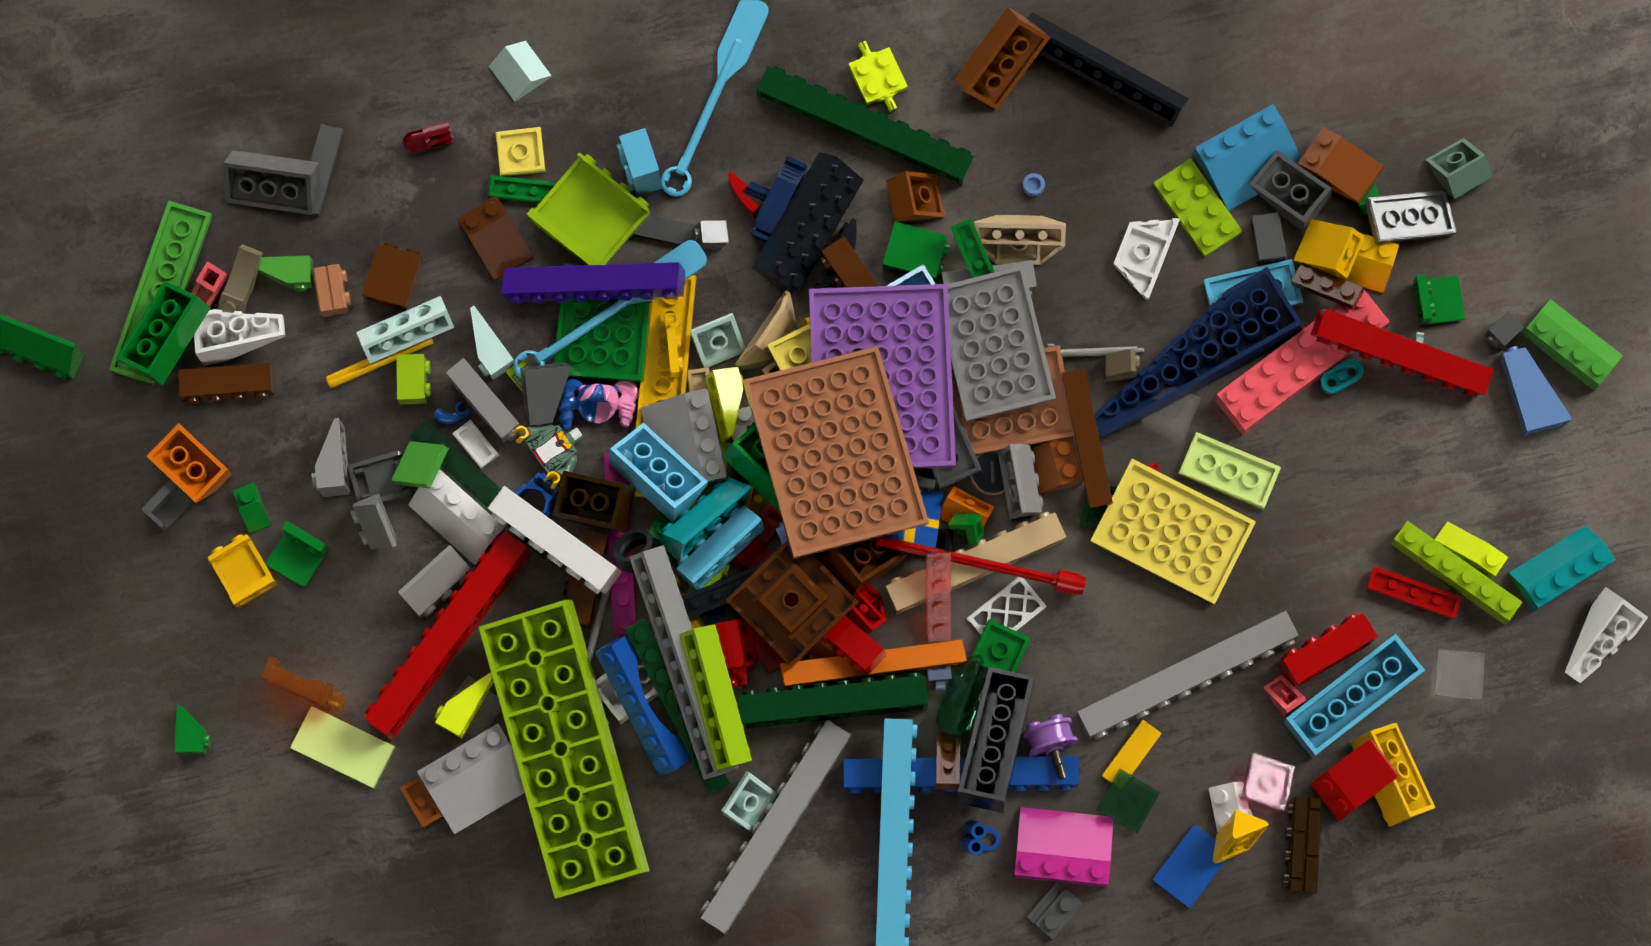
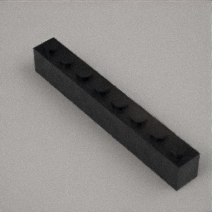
(1110, 73)

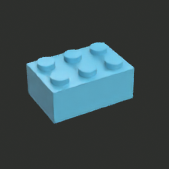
(639, 162)

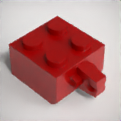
(738, 649)

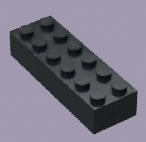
(808, 223)
(995, 740)

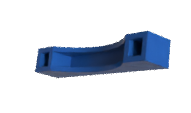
(621, 668)

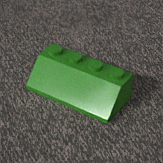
(1572, 344)

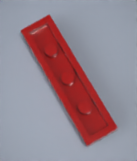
(1414, 592)

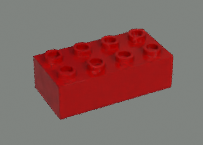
(1327, 651)

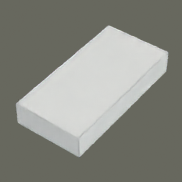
(475, 444)

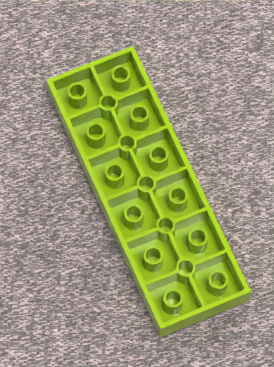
(563, 749)

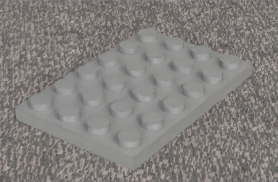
(997, 345)

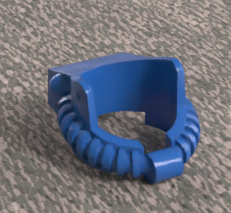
(538, 484)

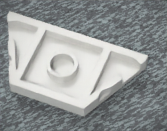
(1144, 252)

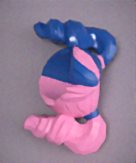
(598, 402)

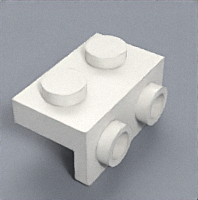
(1226, 800)

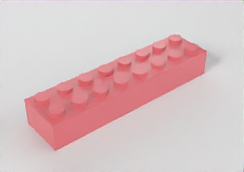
(1289, 370)

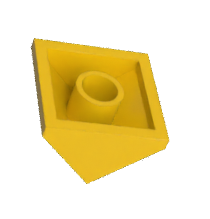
(1237, 835)

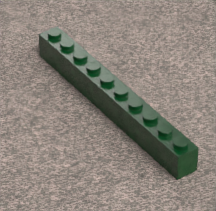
(865, 125)

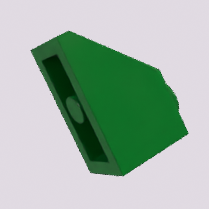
(190, 735)

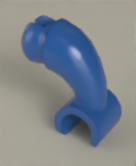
(448, 418)

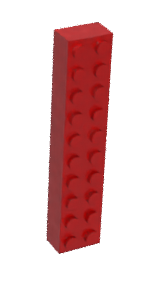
(447, 635)

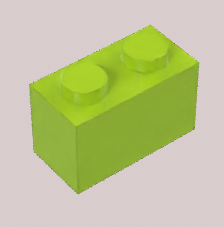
(412, 379)

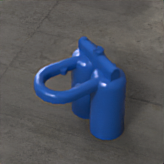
(973, 833)

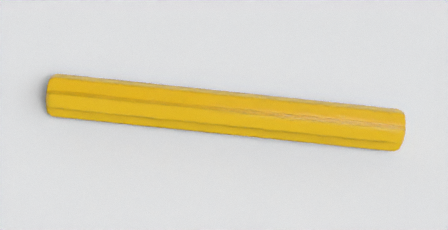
(364, 366)

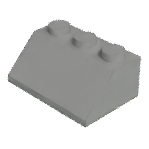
(1020, 481)
(435, 583)

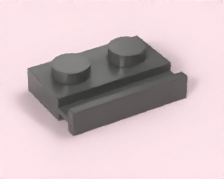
(1054, 910)

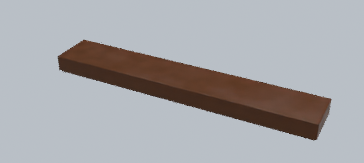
(1087, 438)

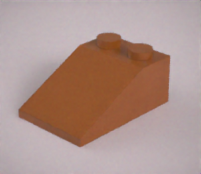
(1341, 165)

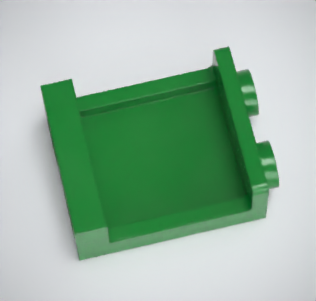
(915, 247)

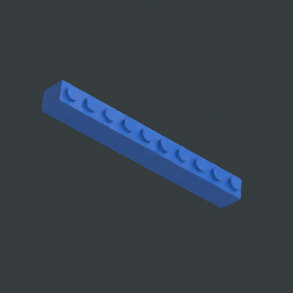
(1028, 773)

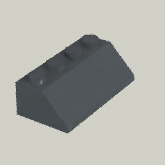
(271, 182)

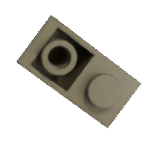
(1121, 365)

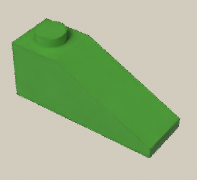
(289, 271)

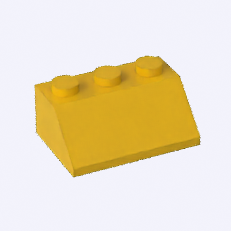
(1372, 264)

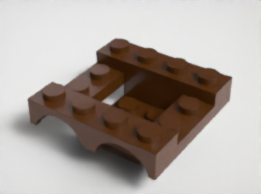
(763, 603)

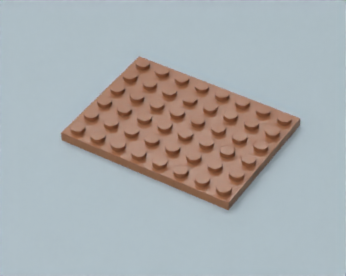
(835, 452)

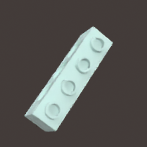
(405, 329)

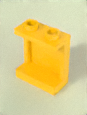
(1329, 247)
(241, 570)

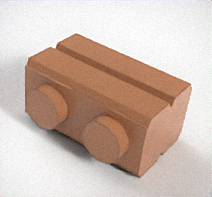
(331, 290)

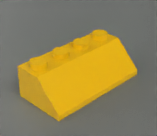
(1407, 794)

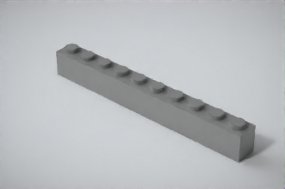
(668, 621)
(1186, 675)
(776, 826)

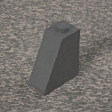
(542, 391)

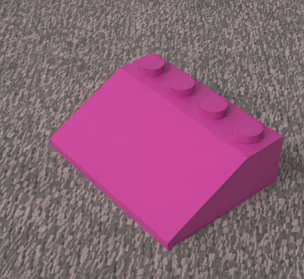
(1063, 847)

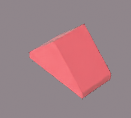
(1284, 695)

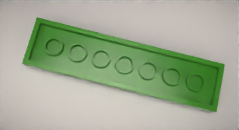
(170, 260)

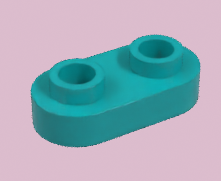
(1340, 376)

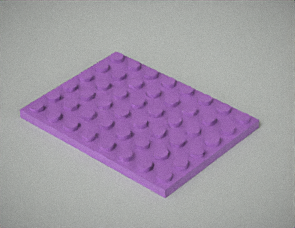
(915, 349)

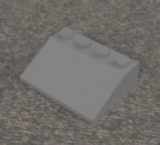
(690, 430)
(474, 779)

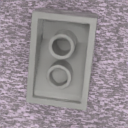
(331, 468)
(374, 522)

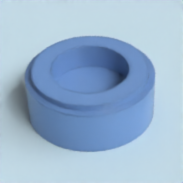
(1033, 185)

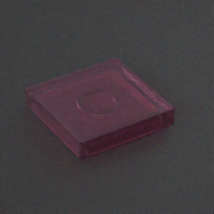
(1267, 782)

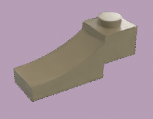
(241, 280)

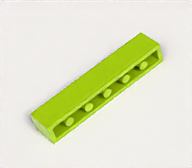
(1456, 573)
(715, 697)

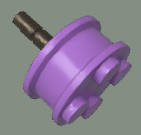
(1051, 739)

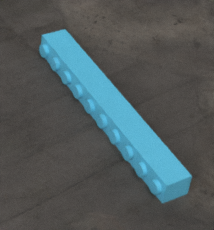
(894, 831)

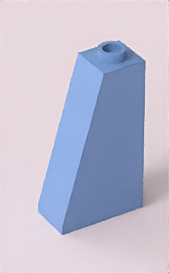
(1531, 394)

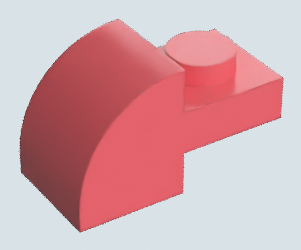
(210, 283)

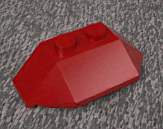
(870, 611)

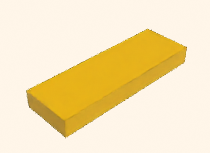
(1133, 750)

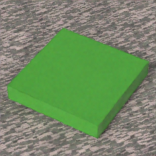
(419, 464)

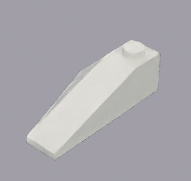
(233, 334)
(1606, 627)

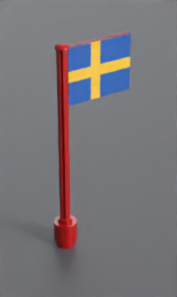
(924, 539)

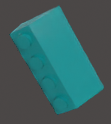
(704, 517)
(1561, 567)

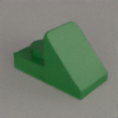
(251, 508)

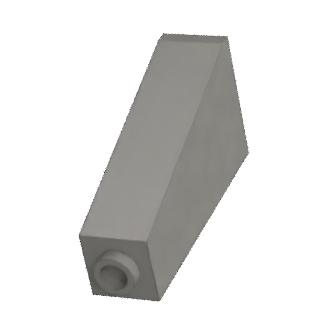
(483, 400)

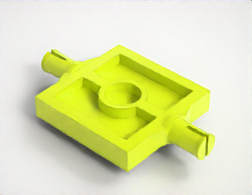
(877, 76)

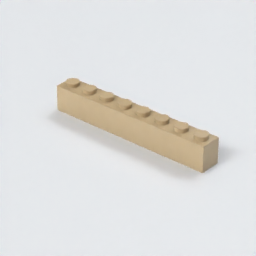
(1004, 548)

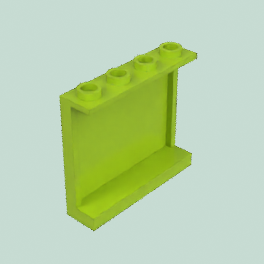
(590, 212)

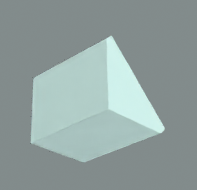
(519, 70)
(717, 340)
(748, 801)

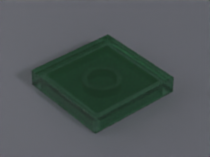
(1128, 801)

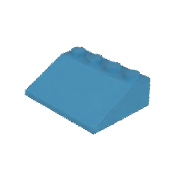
(1241, 152)

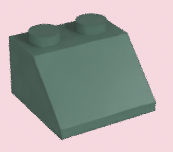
(1460, 168)

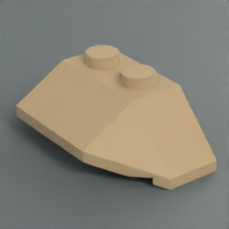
(1021, 238)
(778, 324)

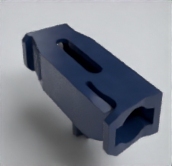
(776, 198)

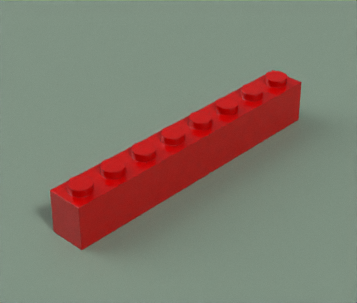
(1401, 352)
(844, 636)

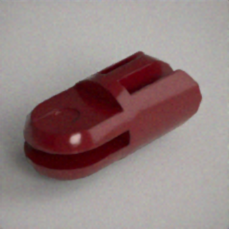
(428, 137)

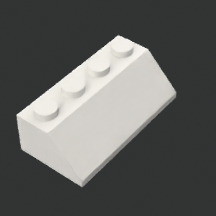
(456, 517)

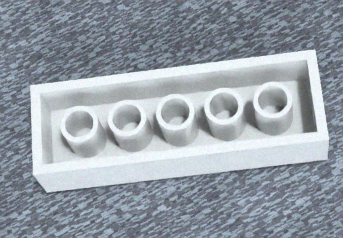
(549, 536)

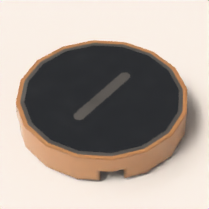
(989, 480)

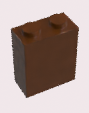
(393, 276)

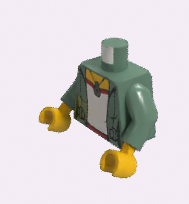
(551, 449)

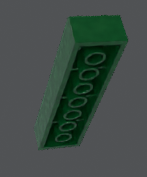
(834, 701)

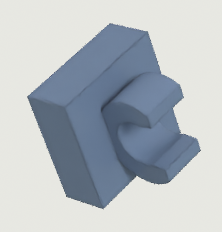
(939, 675)

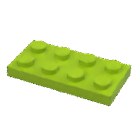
(1197, 207)

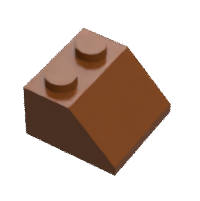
(915, 197)
(1057, 465)

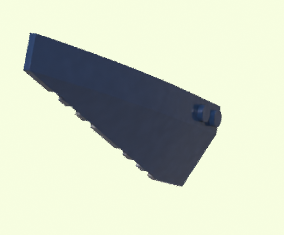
(1228, 335)

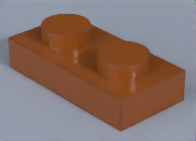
(421, 802)

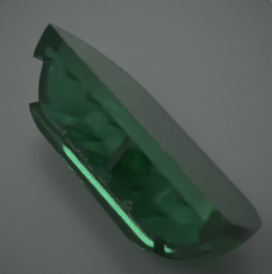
(961, 697)

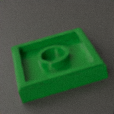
(1001, 647)

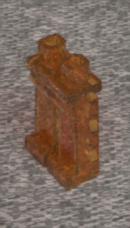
(312, 691)

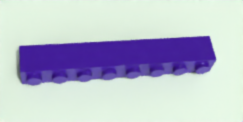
(593, 282)

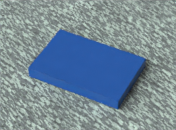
(1189, 867)

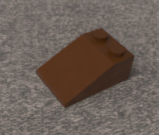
(494, 237)

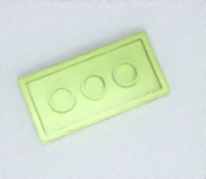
(1229, 470)
(342, 747)

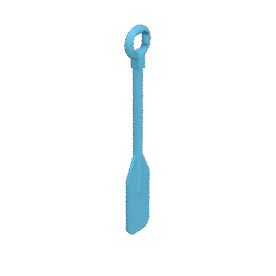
(731, 57)
(690, 257)

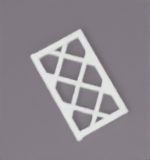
(1005, 592)

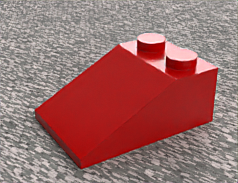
(1355, 779)

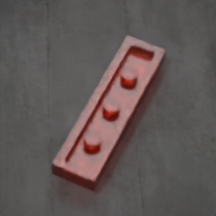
(938, 596)

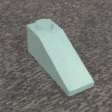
(490, 351)

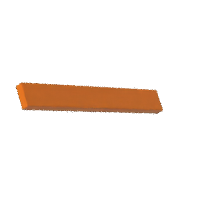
(896, 661)

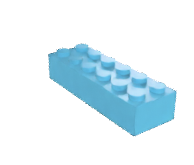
(1353, 696)

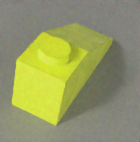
(725, 393)
(1472, 550)
(462, 708)

